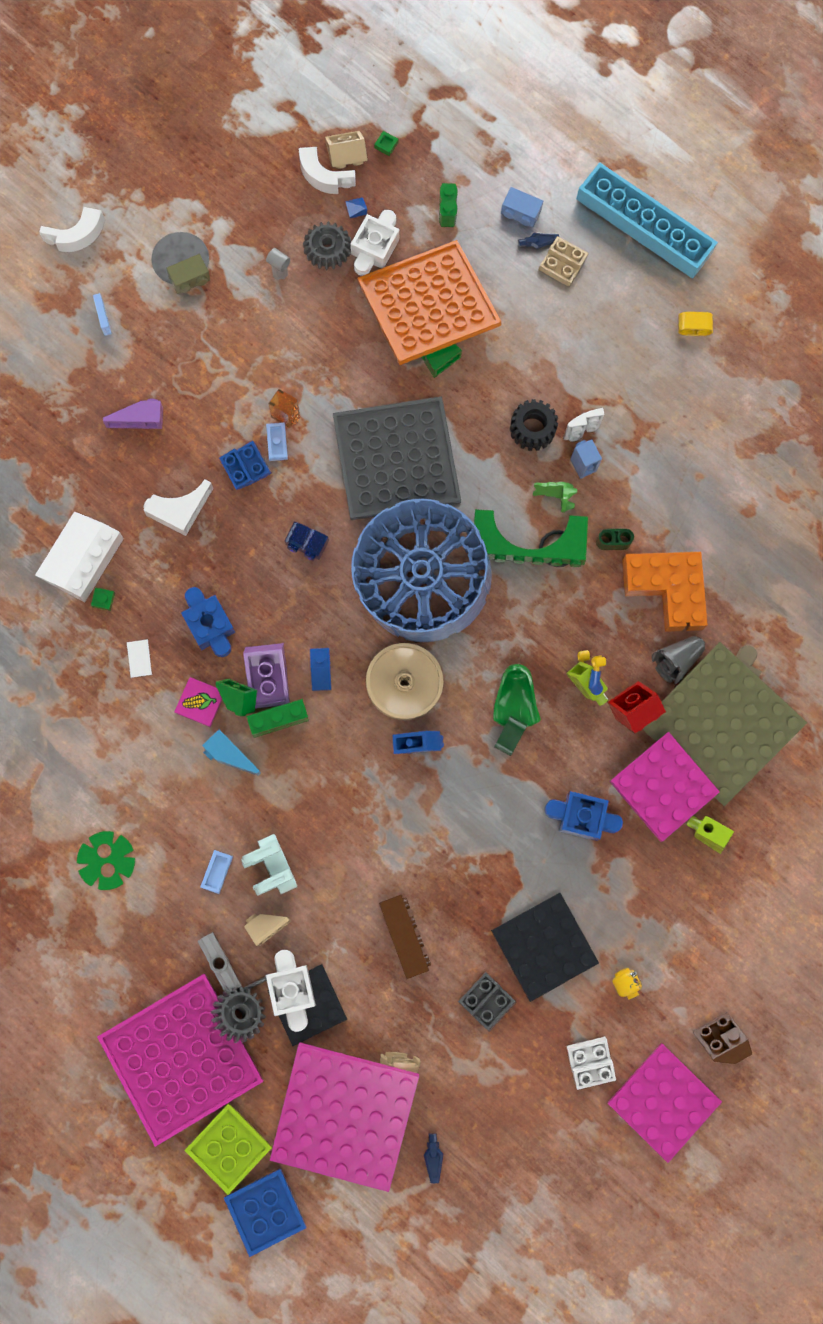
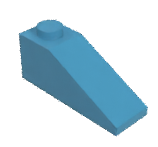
(227, 753)

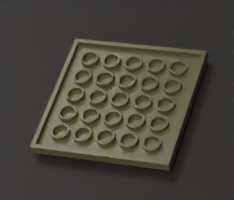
(726, 721)

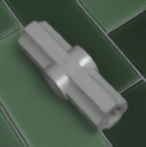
(212, 951)

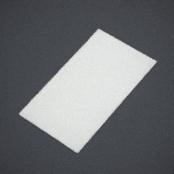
(139, 658)

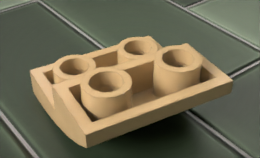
(563, 261)

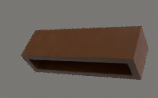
(404, 937)

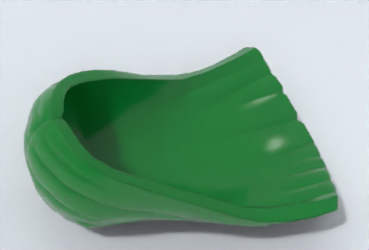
(516, 697)

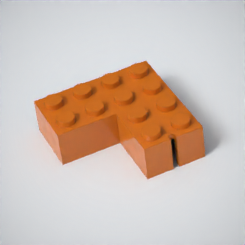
(676, 578)

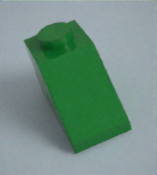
(237, 696)

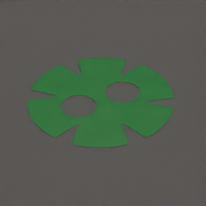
(122, 864)

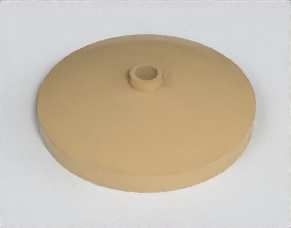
(408, 664)

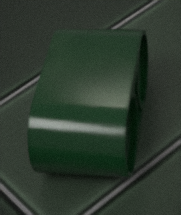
(615, 541)
(510, 735)

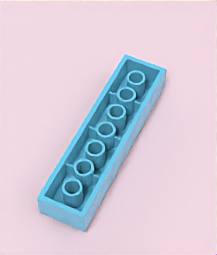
(646, 220)

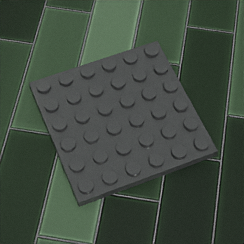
(395, 456)

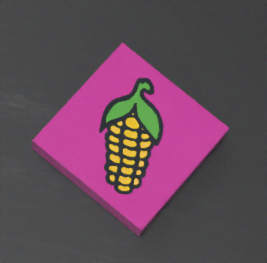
(199, 702)

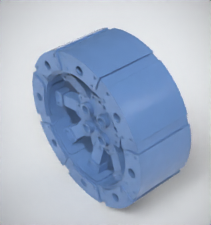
(405, 519)

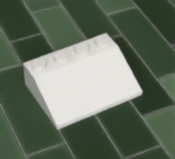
(80, 556)

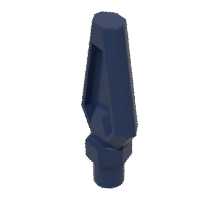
(538, 240)
(433, 1159)

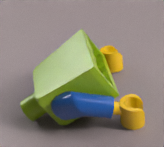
(588, 678)

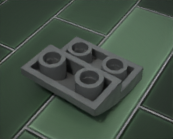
(487, 1002)

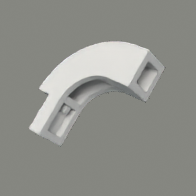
(321, 178)
(77, 237)

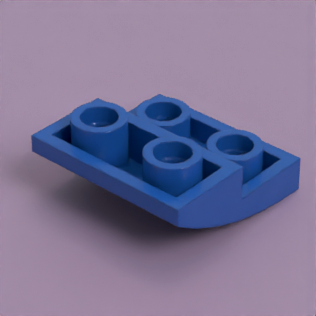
(245, 465)

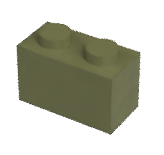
(188, 274)

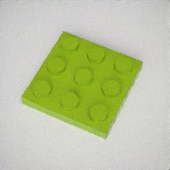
(228, 1148)

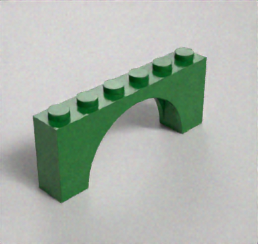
(568, 549)

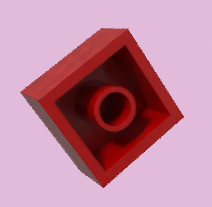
(636, 707)

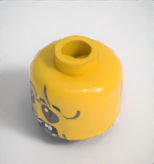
(627, 983)

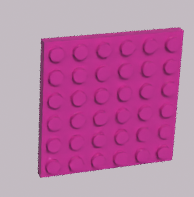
(177, 1062)
(344, 1117)

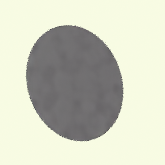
(174, 249)

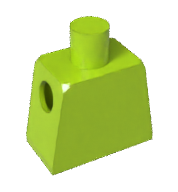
(719, 833)

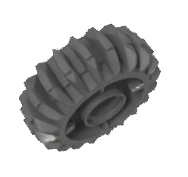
(327, 256)
(225, 1014)

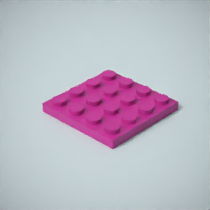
(664, 787)
(664, 1102)

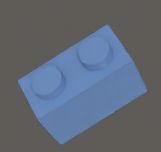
(521, 207)
(585, 458)

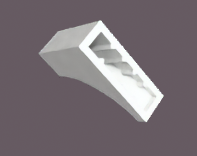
(178, 512)

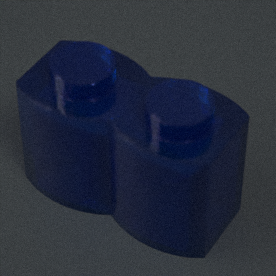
(306, 540)

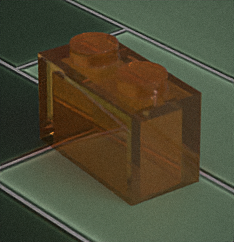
(284, 408)

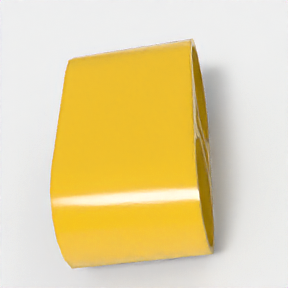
(695, 323)

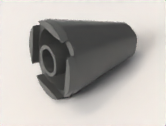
(677, 659)

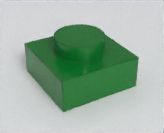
(386, 143)
(102, 599)

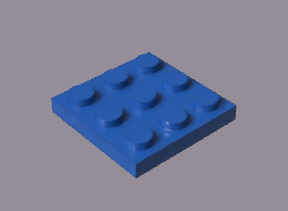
(265, 1212)

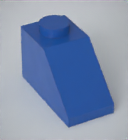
(320, 669)

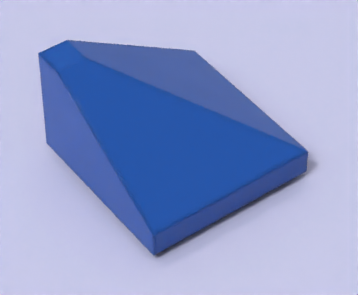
(356, 207)

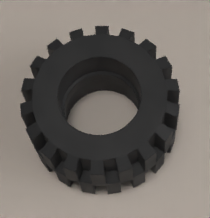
(537, 411)

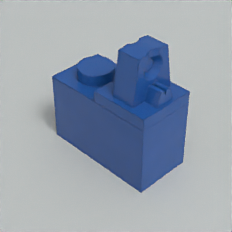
(417, 742)

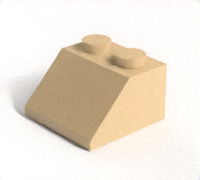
(346, 149)

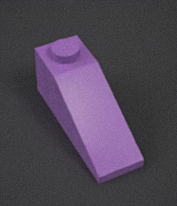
(139, 415)

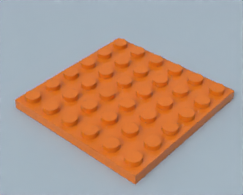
(429, 302)

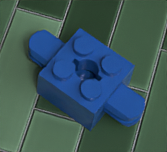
(208, 622)
(583, 816)

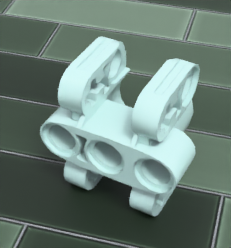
(276, 864)

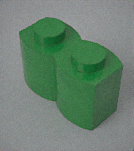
(448, 204)

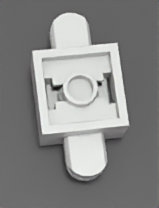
(374, 242)
(290, 990)

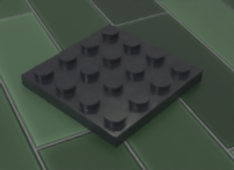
(544, 947)

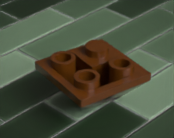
(724, 1040)

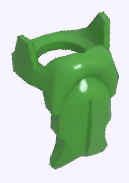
(558, 490)

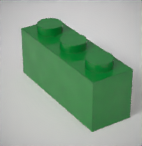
(277, 718)

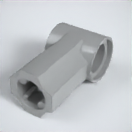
(279, 263)

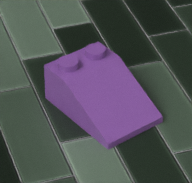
(267, 674)

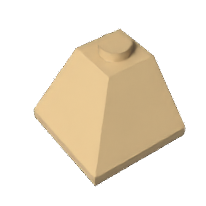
(264, 927)

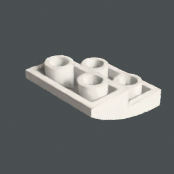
(587, 421)
(591, 1063)

